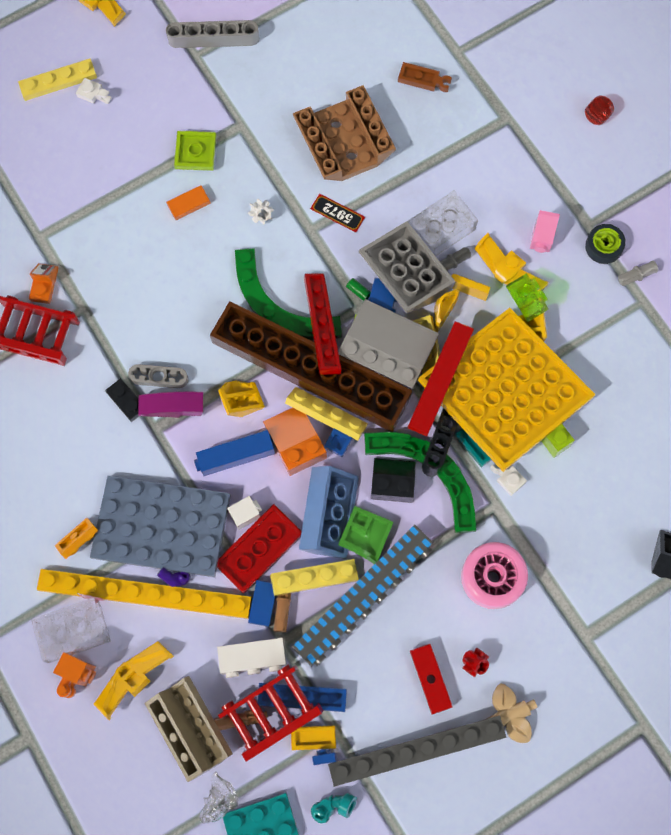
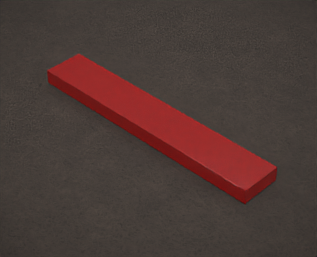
(322, 324)
(440, 379)

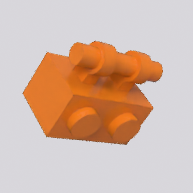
(73, 672)

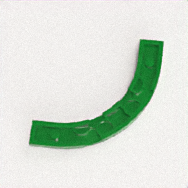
(264, 306)
(450, 473)

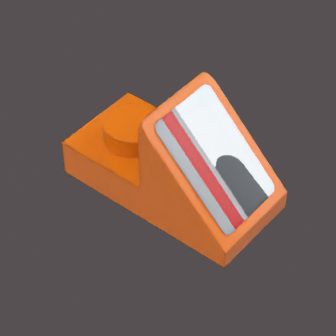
(43, 283)

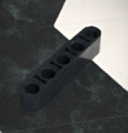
(441, 437)

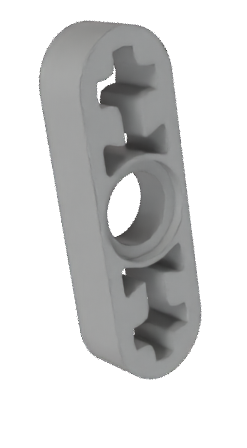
(153, 369)

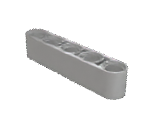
(221, 30)

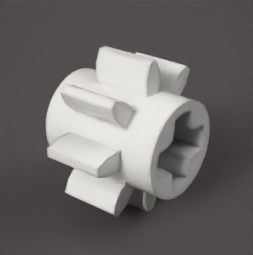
(256, 209)

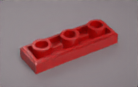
(436, 692)

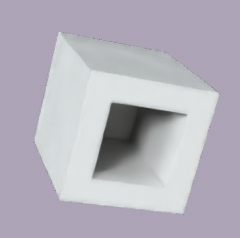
(245, 512)

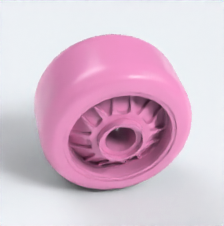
(509, 567)

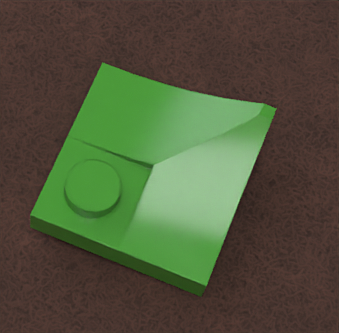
(366, 534)

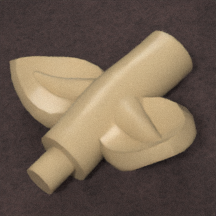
(513, 713)

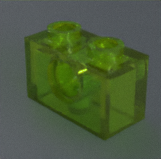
(527, 297)

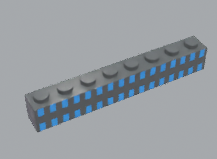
(362, 596)

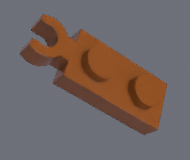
(423, 77)

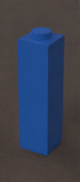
(234, 453)

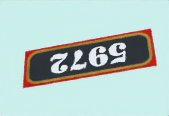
(337, 213)

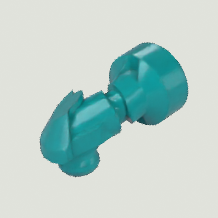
(324, 809)

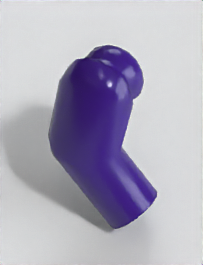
(173, 579)

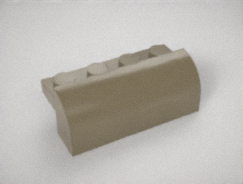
(188, 729)

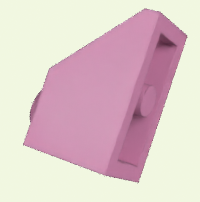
(544, 231)

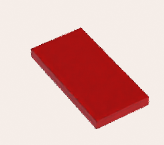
(258, 548)

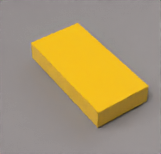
(471, 287)
(313, 738)

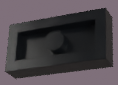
(124, 399)

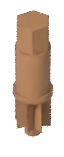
(282, 613)
(247, 717)

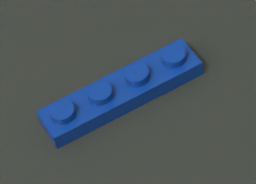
(329, 698)

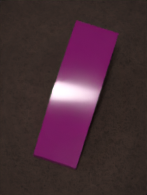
(171, 404)

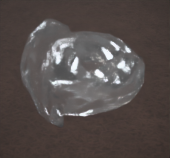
(220, 800)

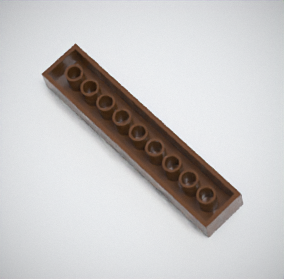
(296, 361)

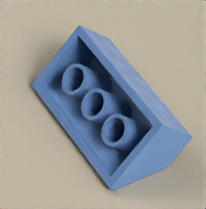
(327, 511)

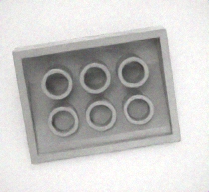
(408, 268)
(388, 344)

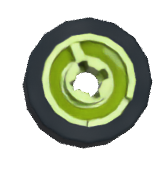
(595, 243)

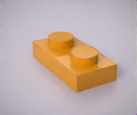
(76, 538)

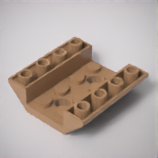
(359, 133)

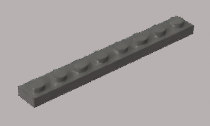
(417, 751)

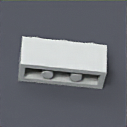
(251, 657)

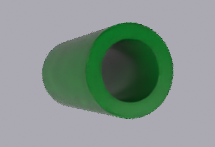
(358, 289)

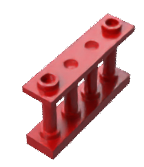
(35, 349)
(290, 723)

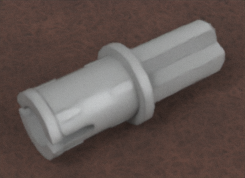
(638, 273)

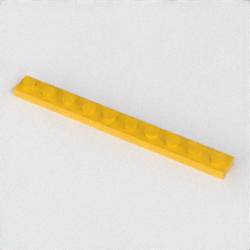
(145, 593)

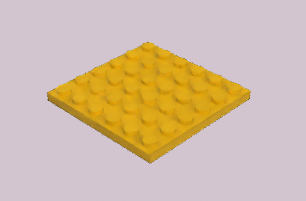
(511, 390)

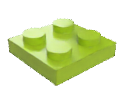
(195, 150)

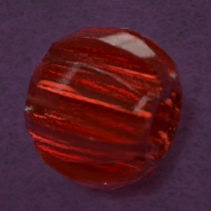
(599, 110)

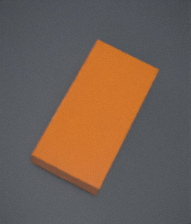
(188, 202)

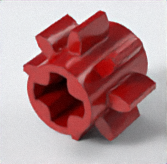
(475, 662)

